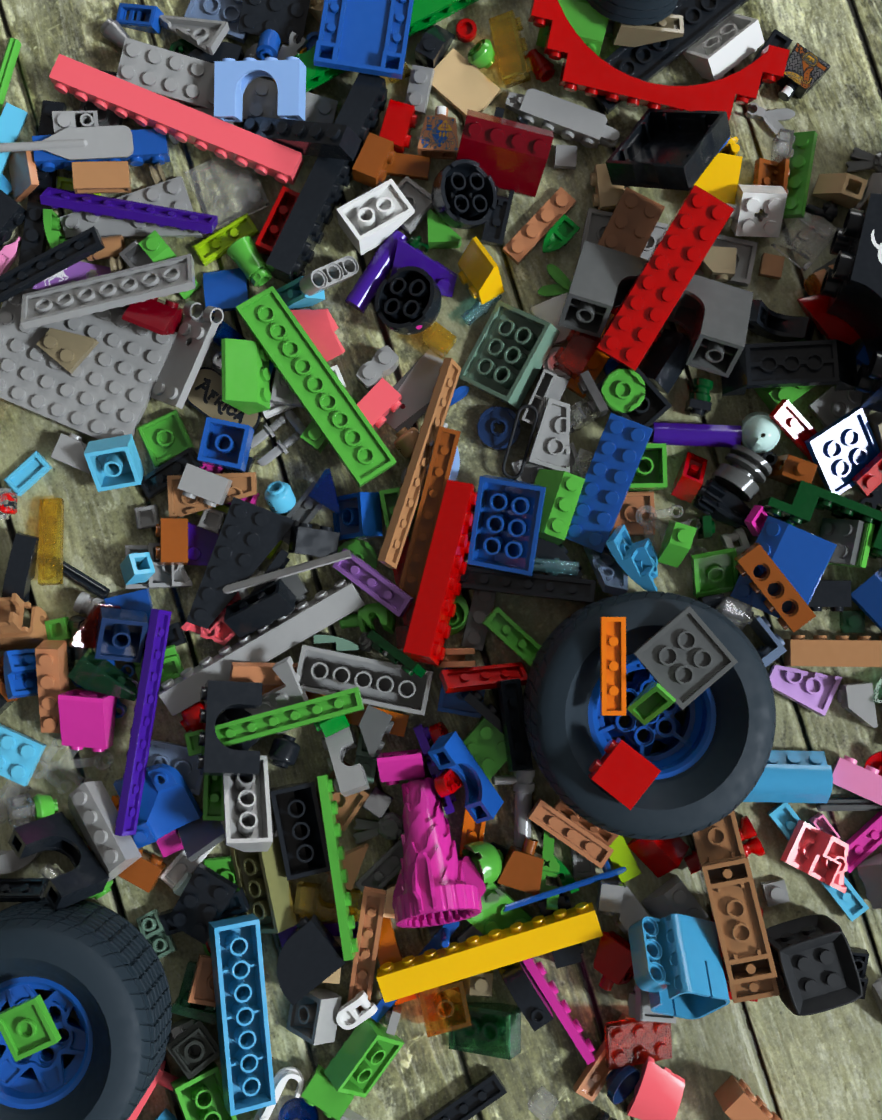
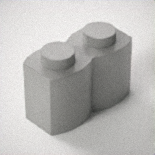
(382, 364)

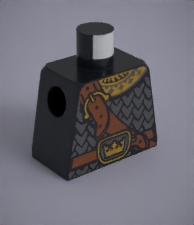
(801, 73)

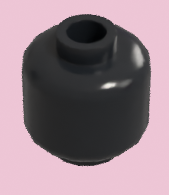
(284, 751)

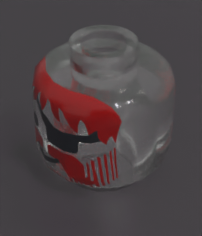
(8, 503)

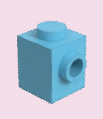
(137, 568)

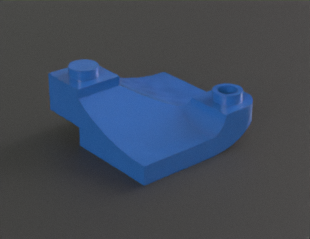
(164, 804)

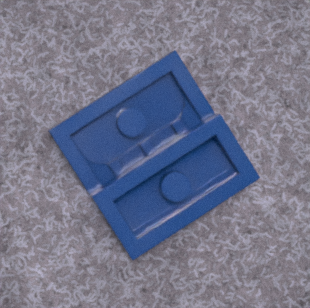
(225, 289)
(20, 673)

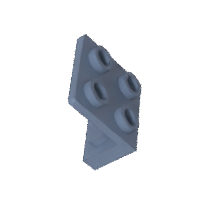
(773, 643)

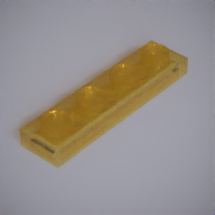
(51, 541)

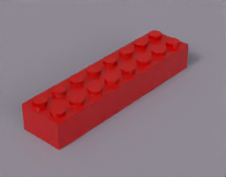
(664, 277)
(442, 575)

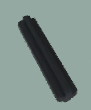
(85, 581)

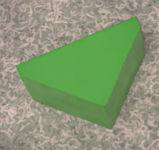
(440, 234)
(650, 702)

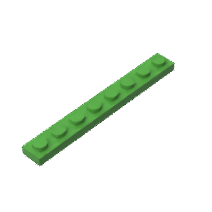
(282, 719)
(339, 875)

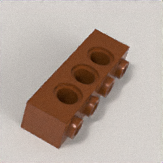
(800, 611)

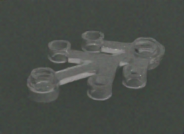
(653, 521)
(66, 766)

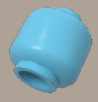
(280, 497)

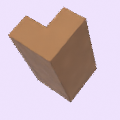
(101, 177)

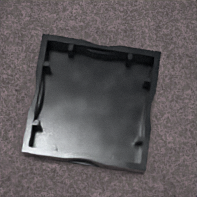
(669, 149)

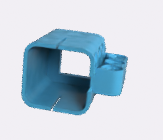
(679, 965)

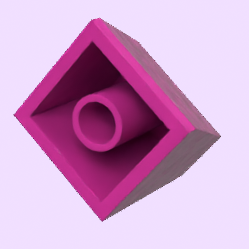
(87, 719)

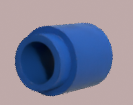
(268, 44)

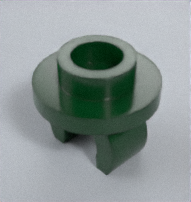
(416, 243)

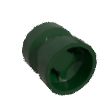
(701, 389)

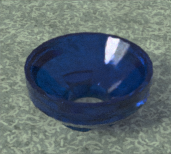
(298, 1109)

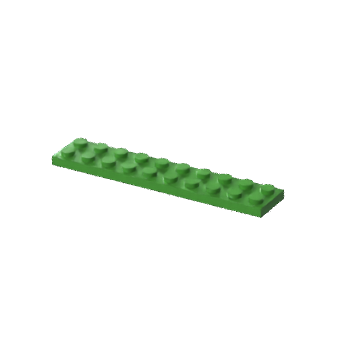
(316, 386)

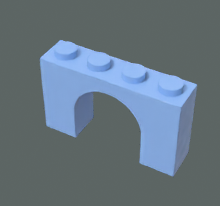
(233, 77)

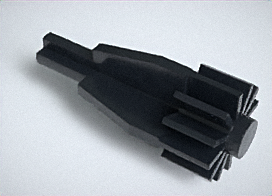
(721, 504)

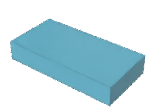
(28, 473)

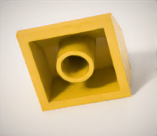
(480, 272)

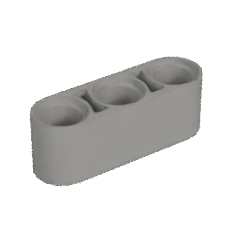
(329, 275)

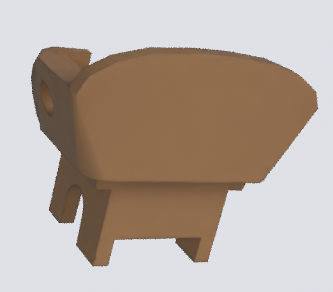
(12, 633)

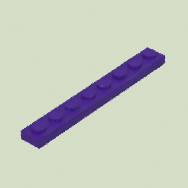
(130, 210)

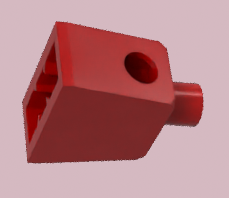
(613, 960)

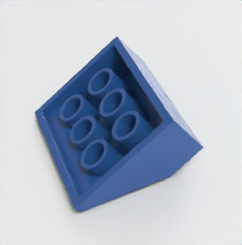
(506, 525)
(798, 556)

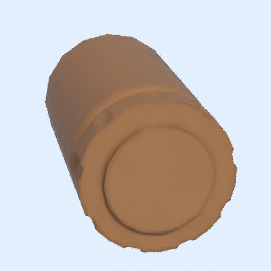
(113, 247)

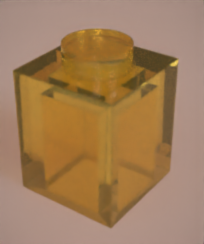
(438, 339)

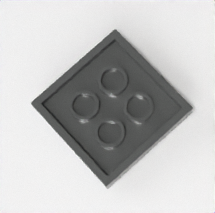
(685, 657)

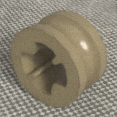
(157, 173)
(117, 264)

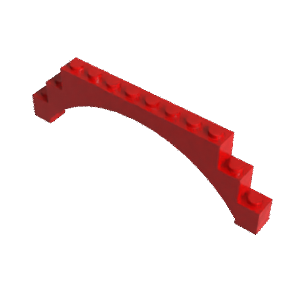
(589, 73)

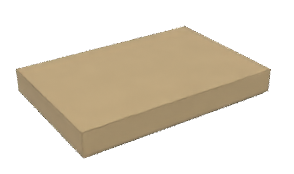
(463, 84)

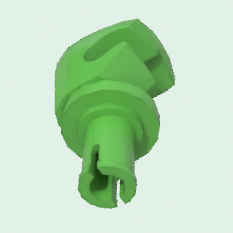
(365, 618)

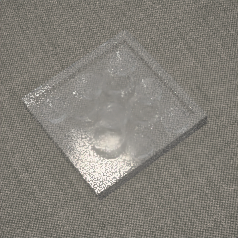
(226, 190)

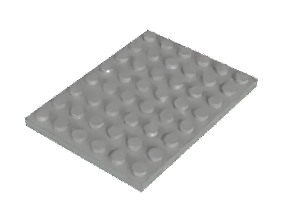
(104, 392)

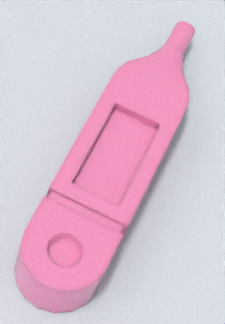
(8, 255)

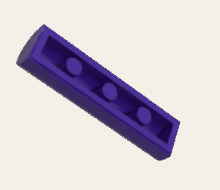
(374, 273)
(696, 434)

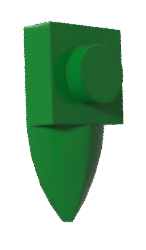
(560, 234)

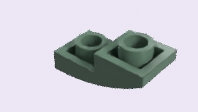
(154, 932)

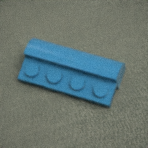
(794, 778)

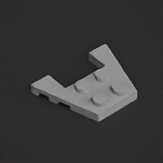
(284, 695)

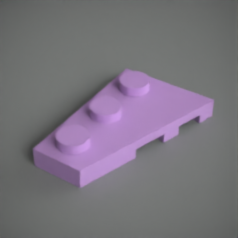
(804, 687)

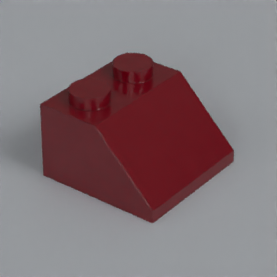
(155, 315)

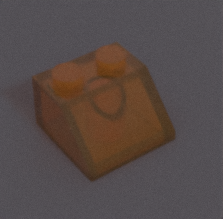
(444, 1008)

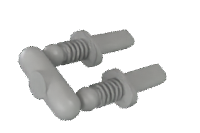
(281, 447)

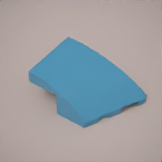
(636, 558)

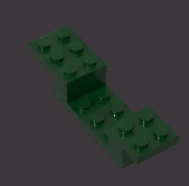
(803, 498)

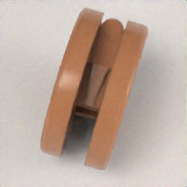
(456, 658)

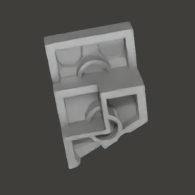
(165, 575)

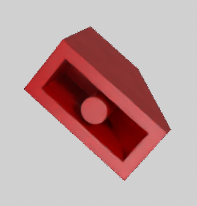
(689, 477)

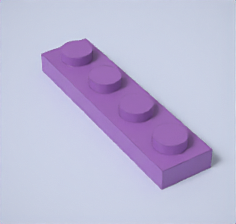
(374, 584)

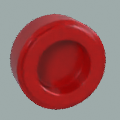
(466, 30)

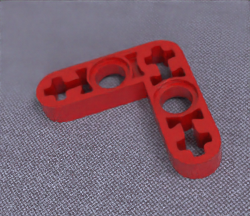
(448, 780)

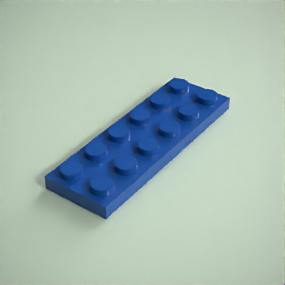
(608, 481)

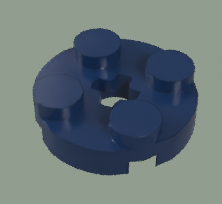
(486, 426)

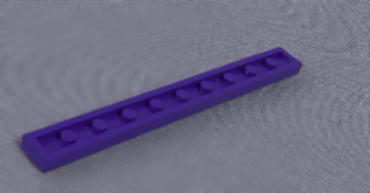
(143, 723)

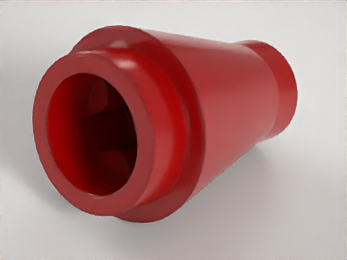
(542, 67)

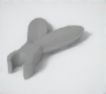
(771, 117)

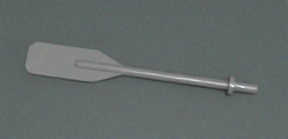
(82, 143)

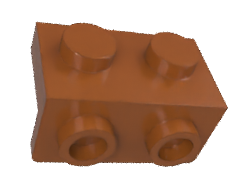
(771, 173)

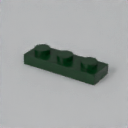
(395, 655)

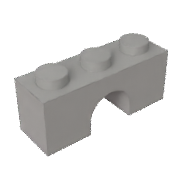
(348, 778)

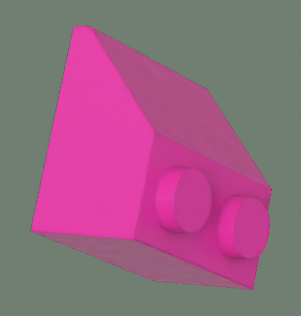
(401, 766)

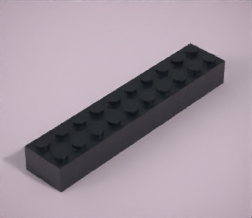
(326, 183)

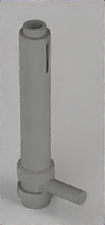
(523, 787)

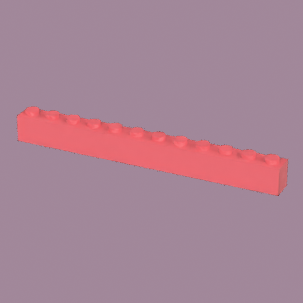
(176, 119)

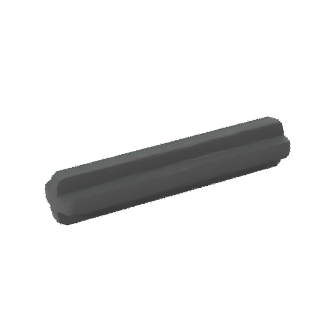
(848, 804)

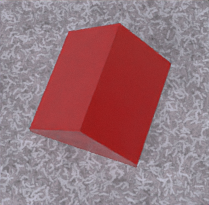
(660, 855)

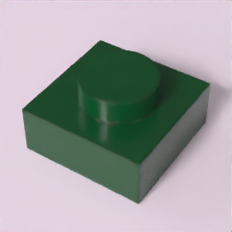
(707, 527)

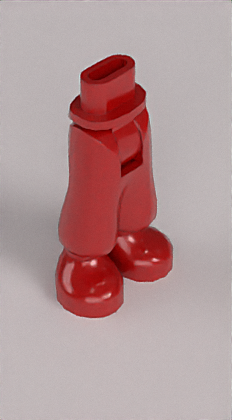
(752, 846)

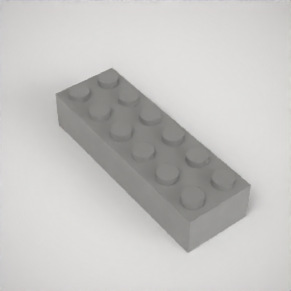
(379, 680)

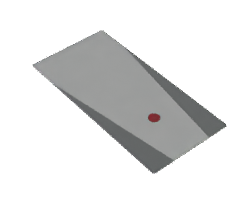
(416, 391)

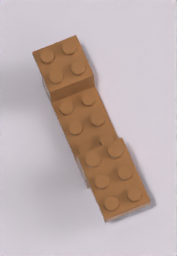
(736, 911)

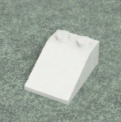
(374, 216)

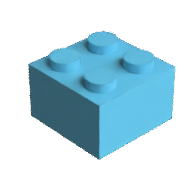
(114, 462)

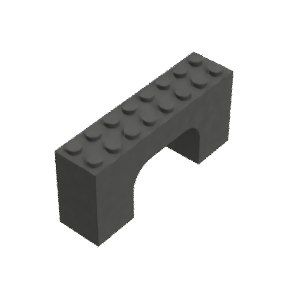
(708, 310)

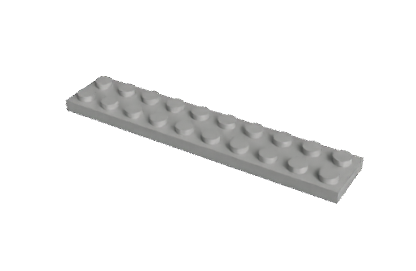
(192, 83)

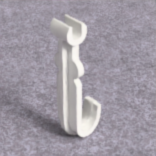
(280, 1081)

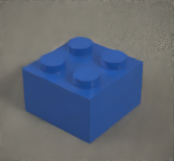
(225, 444)

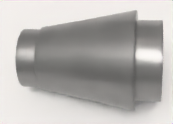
(114, 32)

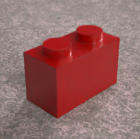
(398, 124)

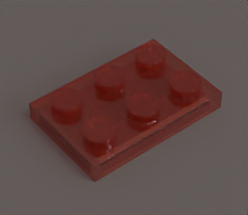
(633, 1041)

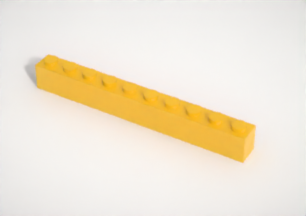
(488, 951)

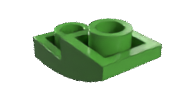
(52, 225)

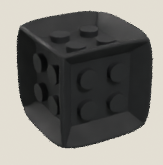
(813, 965)

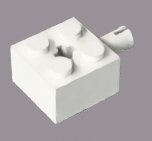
(747, 217)

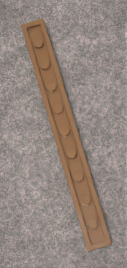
(419, 464)

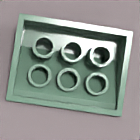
(509, 354)

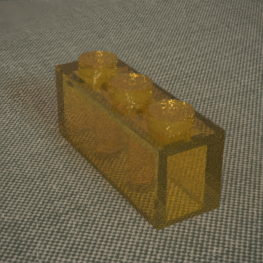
(510, 48)

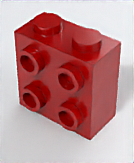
(623, 772)

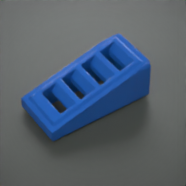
(151, 22)

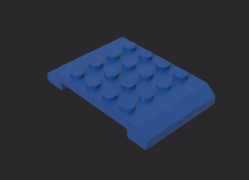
(364, 36)

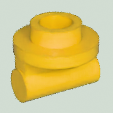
(731, 147)

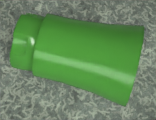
(249, 260)

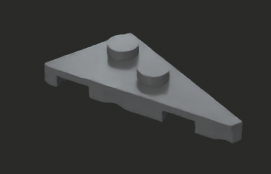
(199, 32)

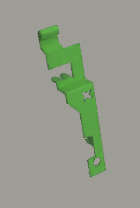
(554, 867)

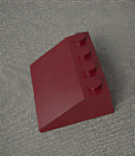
(506, 150)

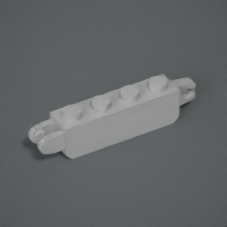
(563, 118)

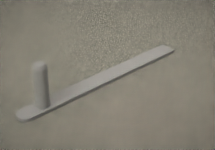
(242, 586)

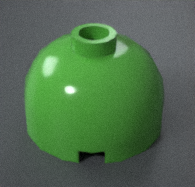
(486, 859)

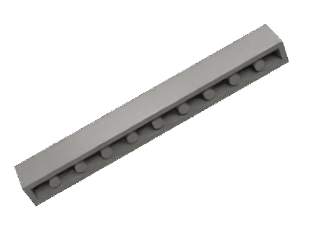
(264, 644)

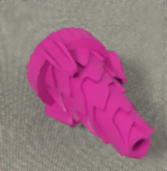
(432, 883)

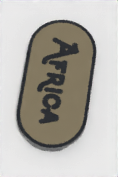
(207, 399)

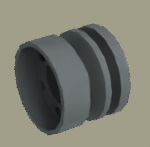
(742, 472)

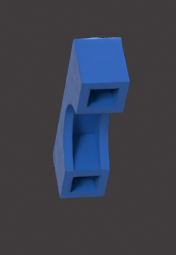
(481, 797)

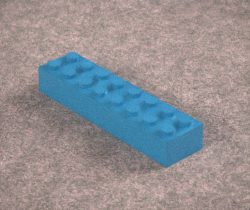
(242, 1014)

